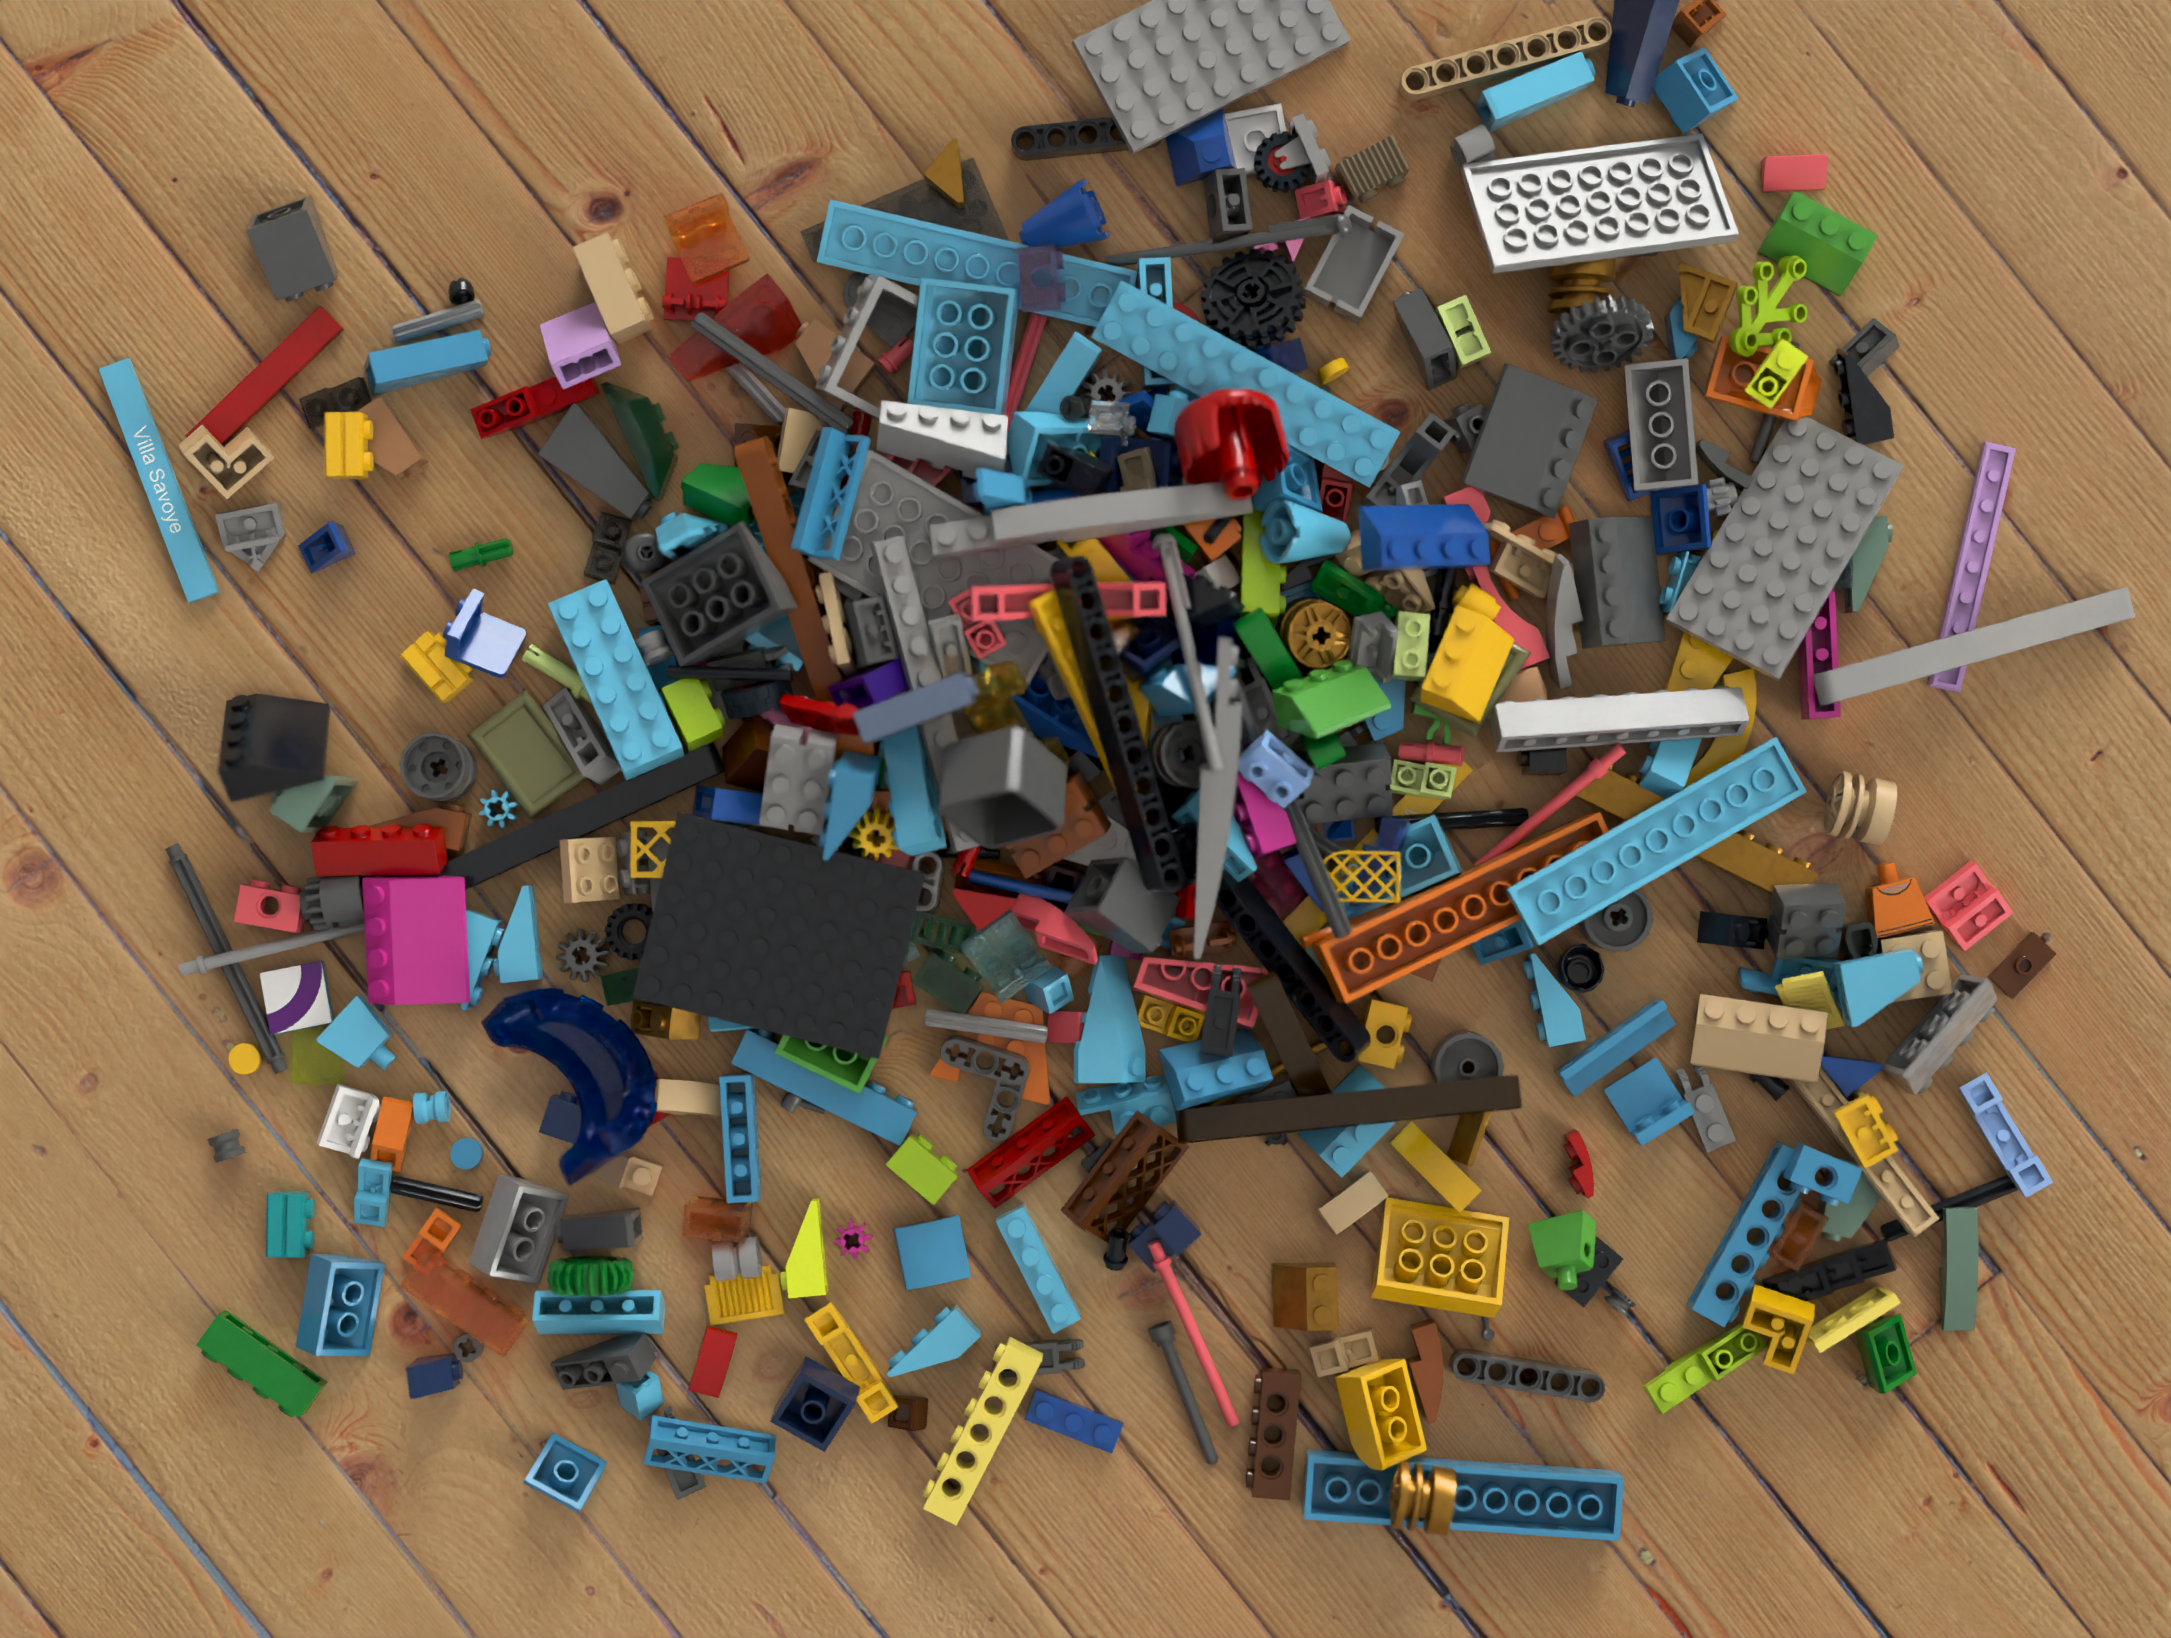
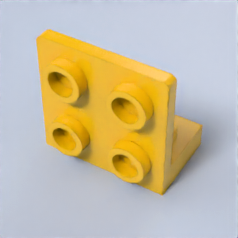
(1865, 1129)

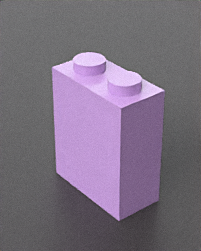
(579, 345)

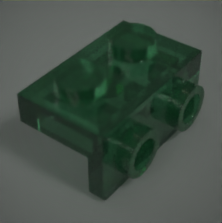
(948, 982)

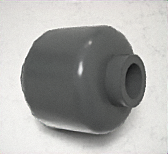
(632, 552)

